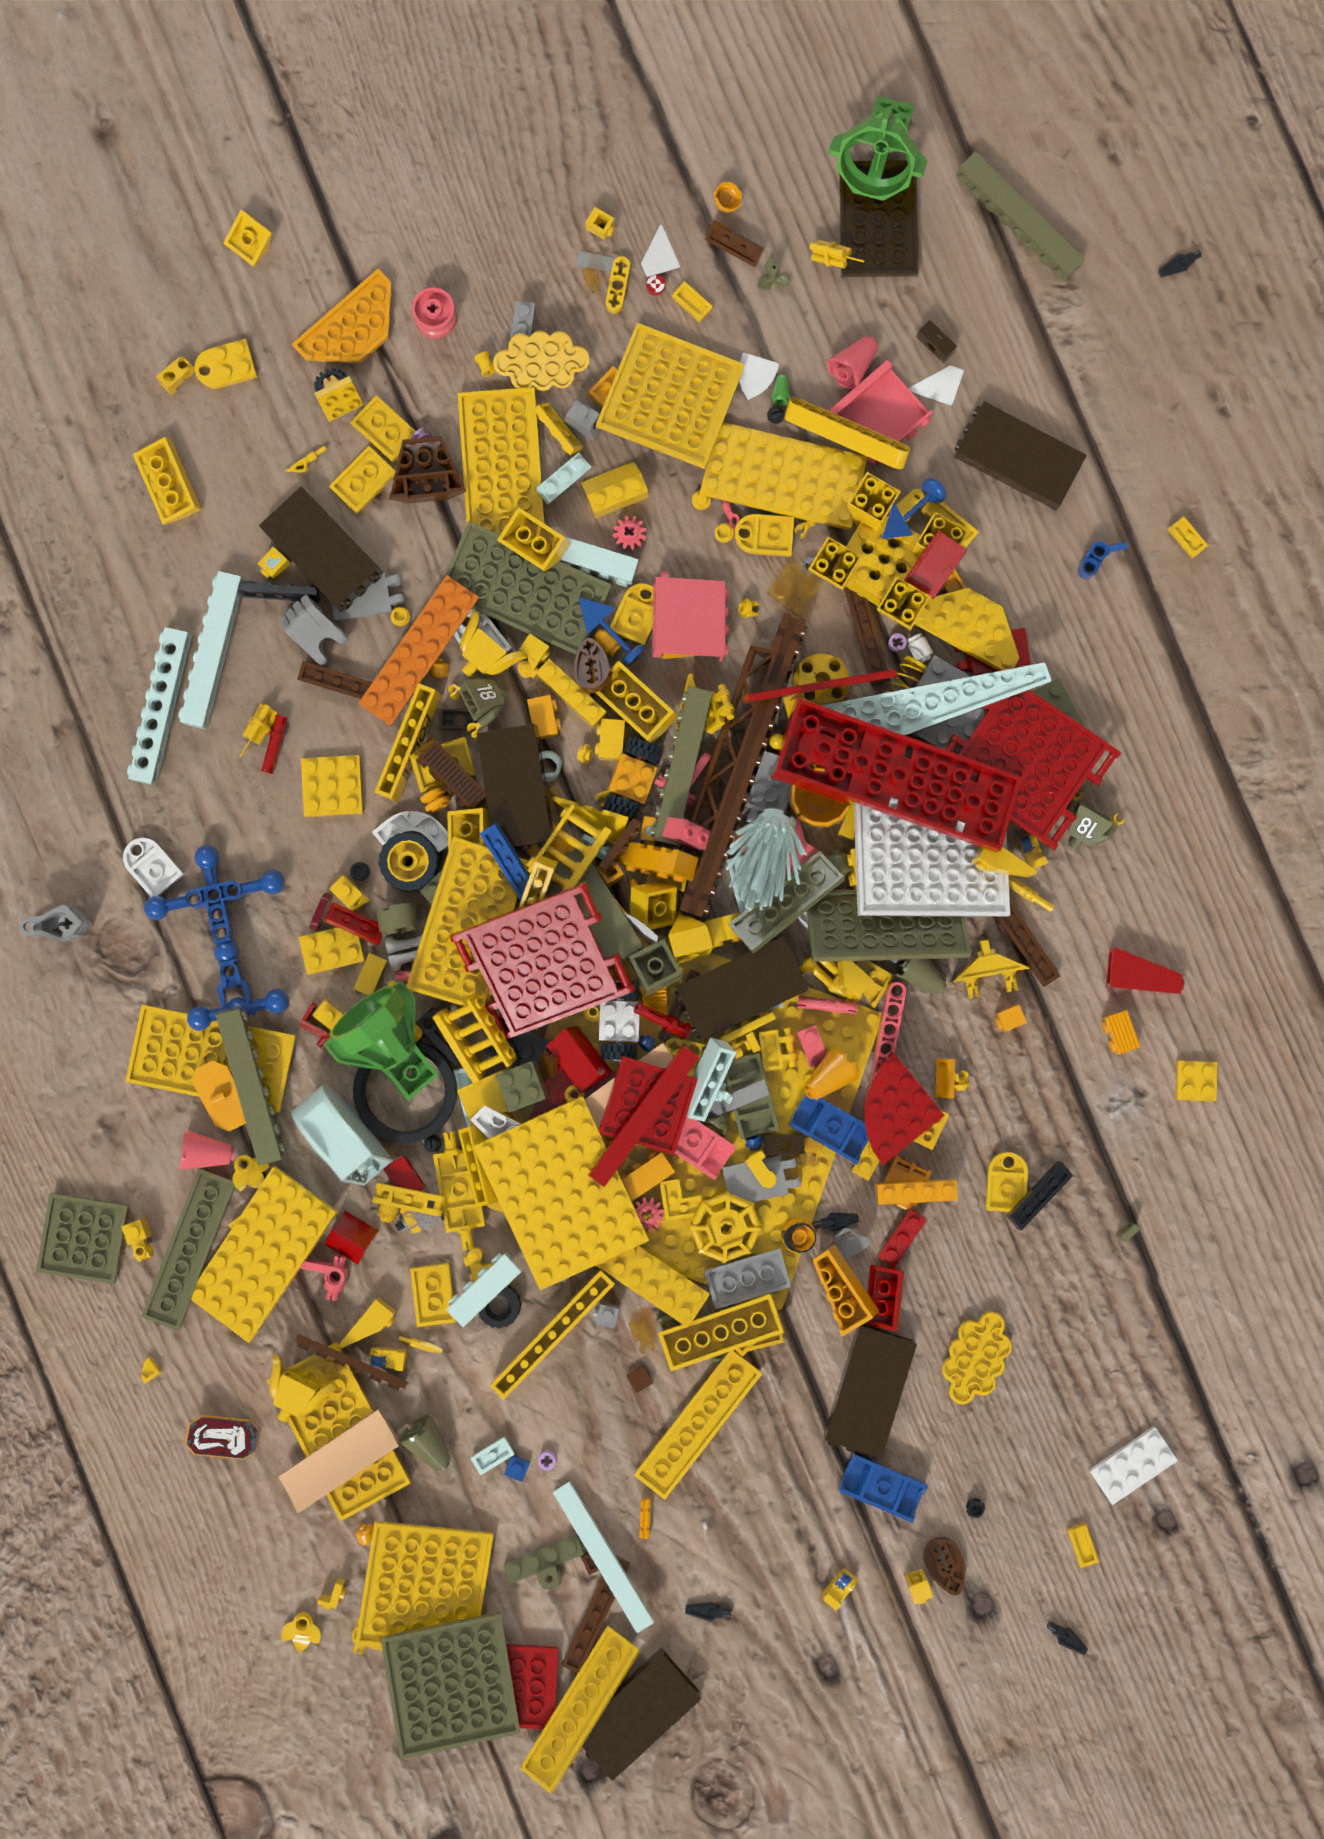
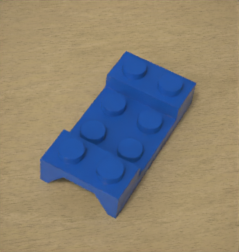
(830, 1127)
(882, 1487)

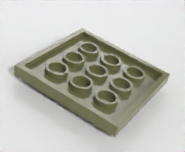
(82, 1238)

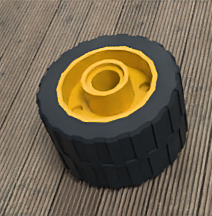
(395, 856)

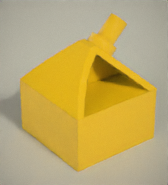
(653, 903)
(688, 939)

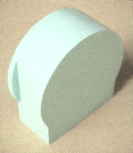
(340, 1136)

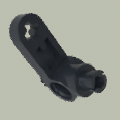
(434, 1036)

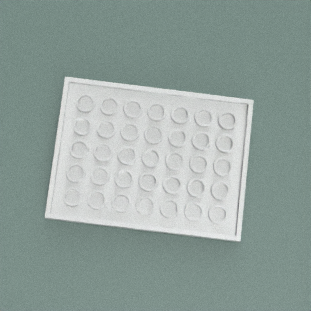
(921, 871)

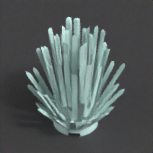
(769, 846)

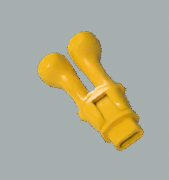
(832, 984)

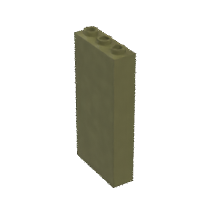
(613, 931)

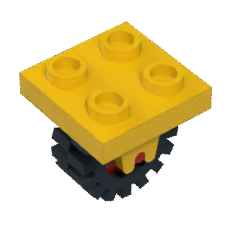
(336, 393)

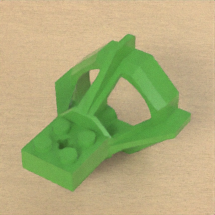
(886, 133)
(386, 1030)

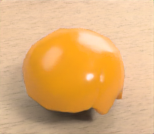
(727, 197)

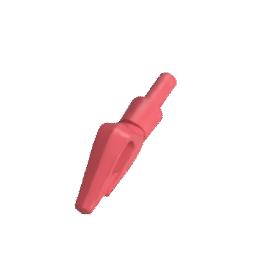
(728, 511)

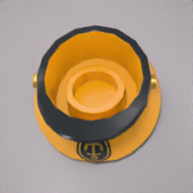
(798, 1236)

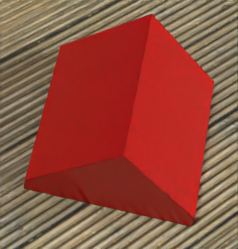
(351, 1237)

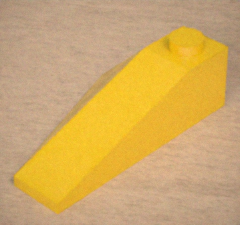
(615, 822)

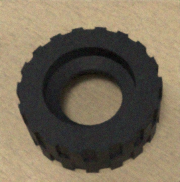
(509, 1317)

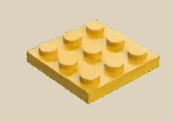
(332, 786)

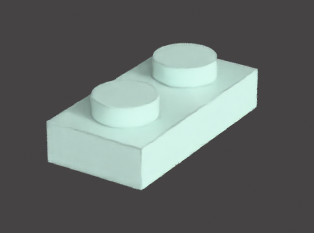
(492, 1455)

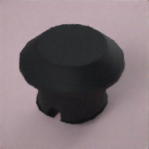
(775, 415)
(432, 1143)

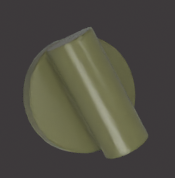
(664, 1319)

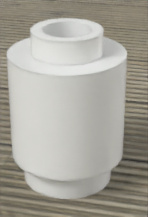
(920, 648)

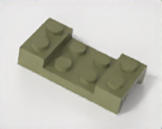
(758, 1115)

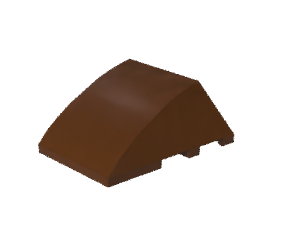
(425, 472)

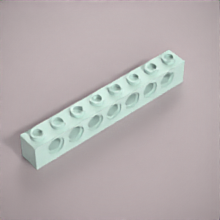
(164, 716)

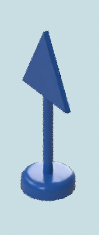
(896, 524)
(594, 614)

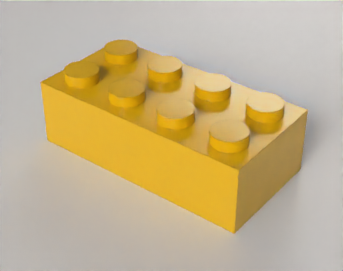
(637, 704)

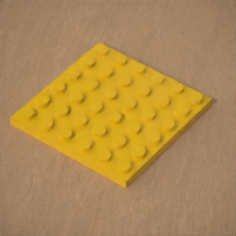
(670, 395)
(421, 1578)

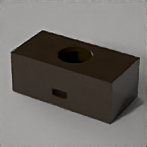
(941, 348)
(448, 716)
(772, 1140)

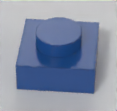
(517, 1468)

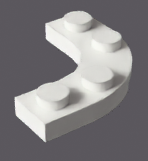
(413, 821)

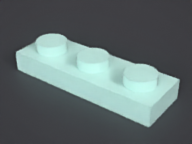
(563, 478)

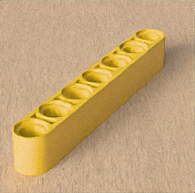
(847, 433)

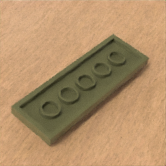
(816, 880)

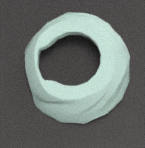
(555, 757)

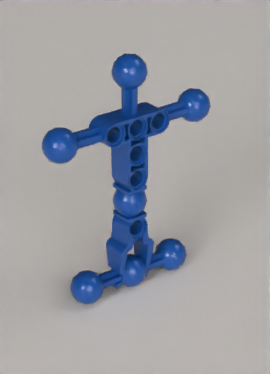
(226, 950)

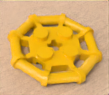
(715, 1223)

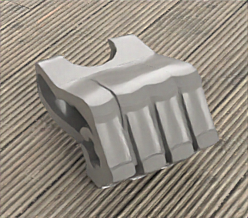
(310, 628)
(46, 924)

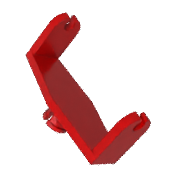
(312, 1029)

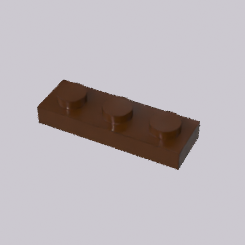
(734, 243)
(620, 847)

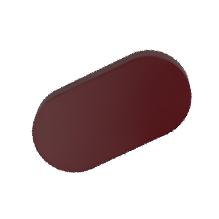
(321, 911)

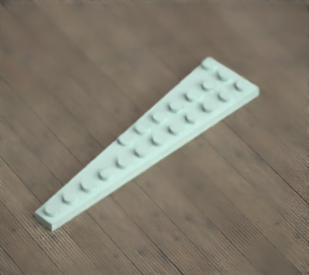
(933, 703)

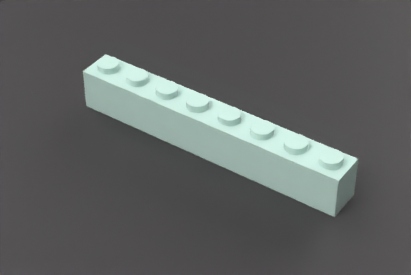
(212, 650)

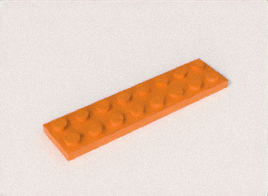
(418, 650)

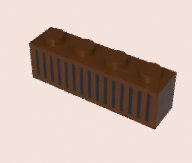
(450, 772)

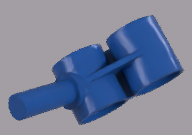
(1094, 560)

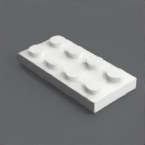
(1133, 1465)

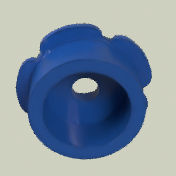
(647, 1043)
(754, 1142)

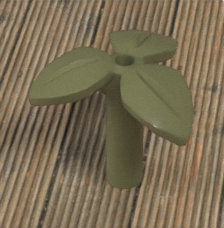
(771, 270)
(720, 1122)

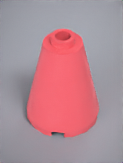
(853, 362)
(203, 1152)

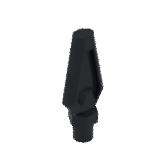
(1179, 263)
(836, 1221)
(707, 1611)
(1067, 1638)

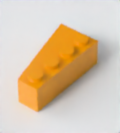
(660, 861)
(844, 1291)

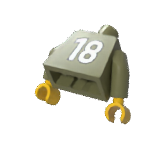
(482, 700)
(1091, 825)

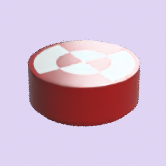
(655, 285)

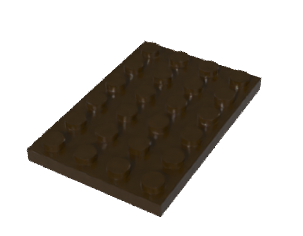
(880, 230)

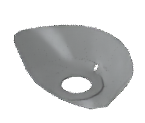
(852, 1243)

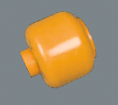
(440, 669)
(364, 1534)

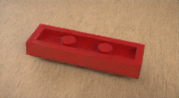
(353, 923)
(902, 1237)

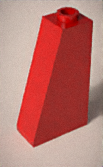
(1136, 973)

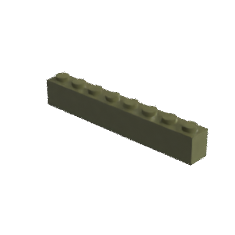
(1019, 217)
(683, 760)
(249, 1085)

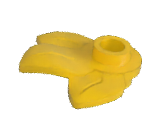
(250, 1175)
(300, 1633)

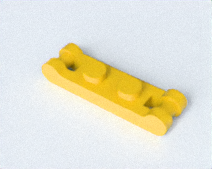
(408, 1199)

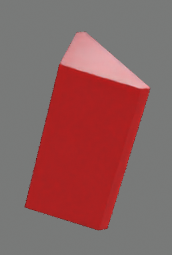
(578, 1058)
(886, 1292)

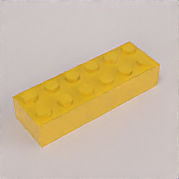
(721, 1332)

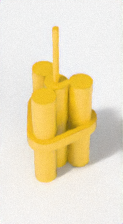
(831, 253)
(259, 725)

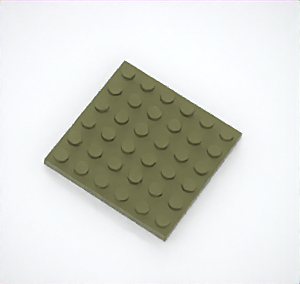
(450, 1685)

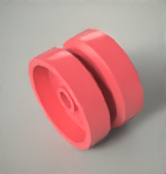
(434, 312)

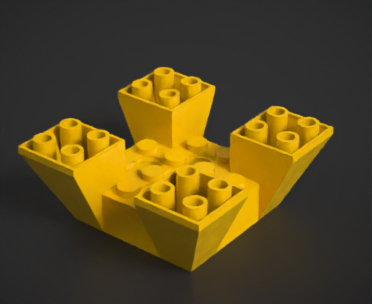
(851, 567)

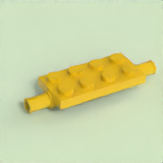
(454, 1182)

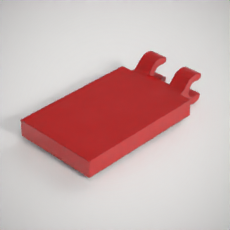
(980, 667)

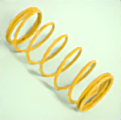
(916, 665)

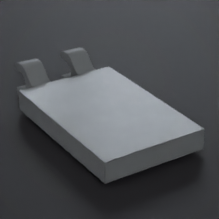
(374, 601)
(767, 791)
(744, 1184)

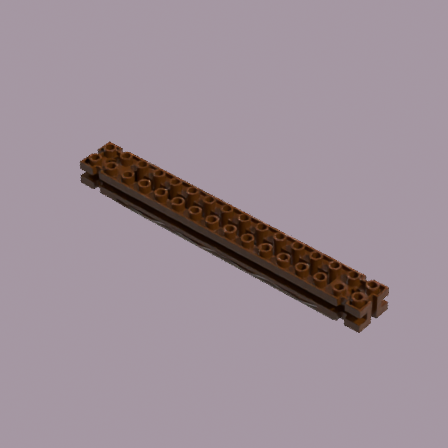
(779, 658)

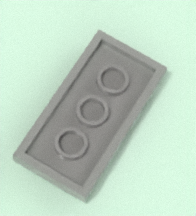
(747, 1278)

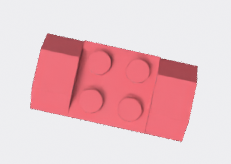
(703, 1147)

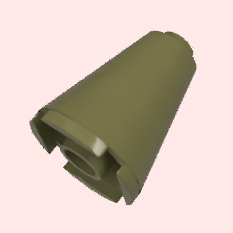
(920, 974)
(426, 1443)

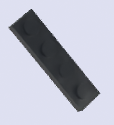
(277, 592)
(1039, 1195)

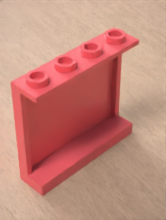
(884, 406)
(689, 617)

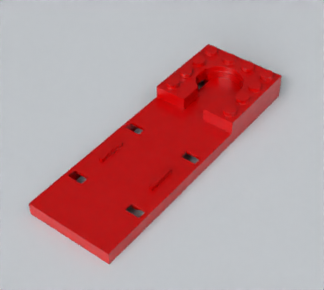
(869, 768)

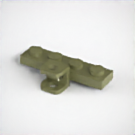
(545, 1562)

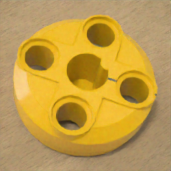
(821, 672)

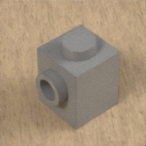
(606, 1314)

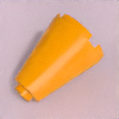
(831, 1075)

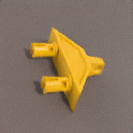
(989, 964)

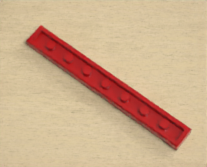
(819, 686)
(643, 1116)

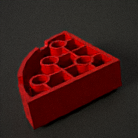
(896, 1109)

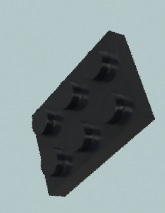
(526, 1047)

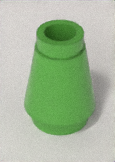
(781, 391)

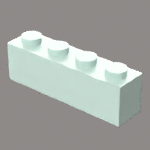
(601, 562)
(710, 1076)
(484, 1289)

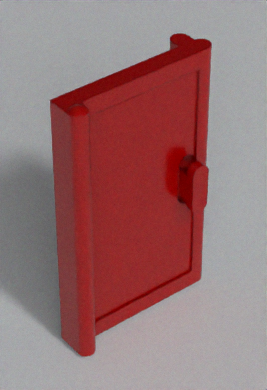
(933, 565)

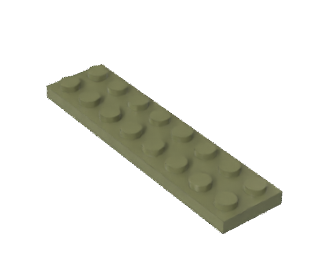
(189, 1249)

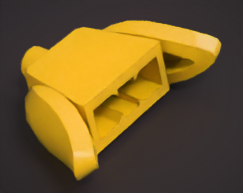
(483, 652)
(295, 1393)

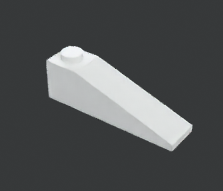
(492, 1122)

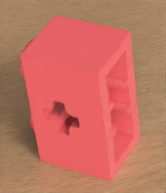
(686, 833)

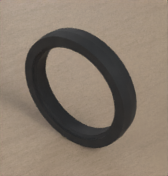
(431, 1128)

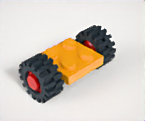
(632, 778)

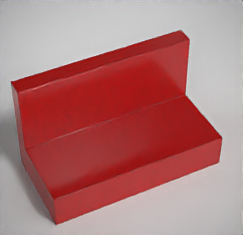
(404, 1174)

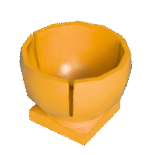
(815, 808)

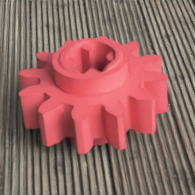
(629, 526)
(643, 1207)

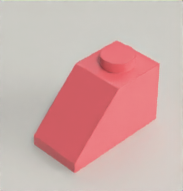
(811, 1045)

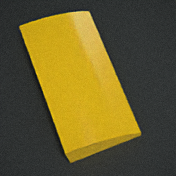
(167, 481)

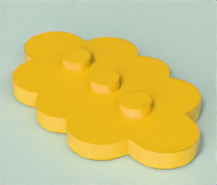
(541, 360)
(976, 1357)

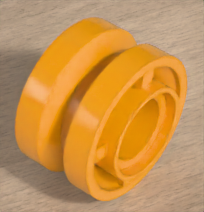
(435, 799)

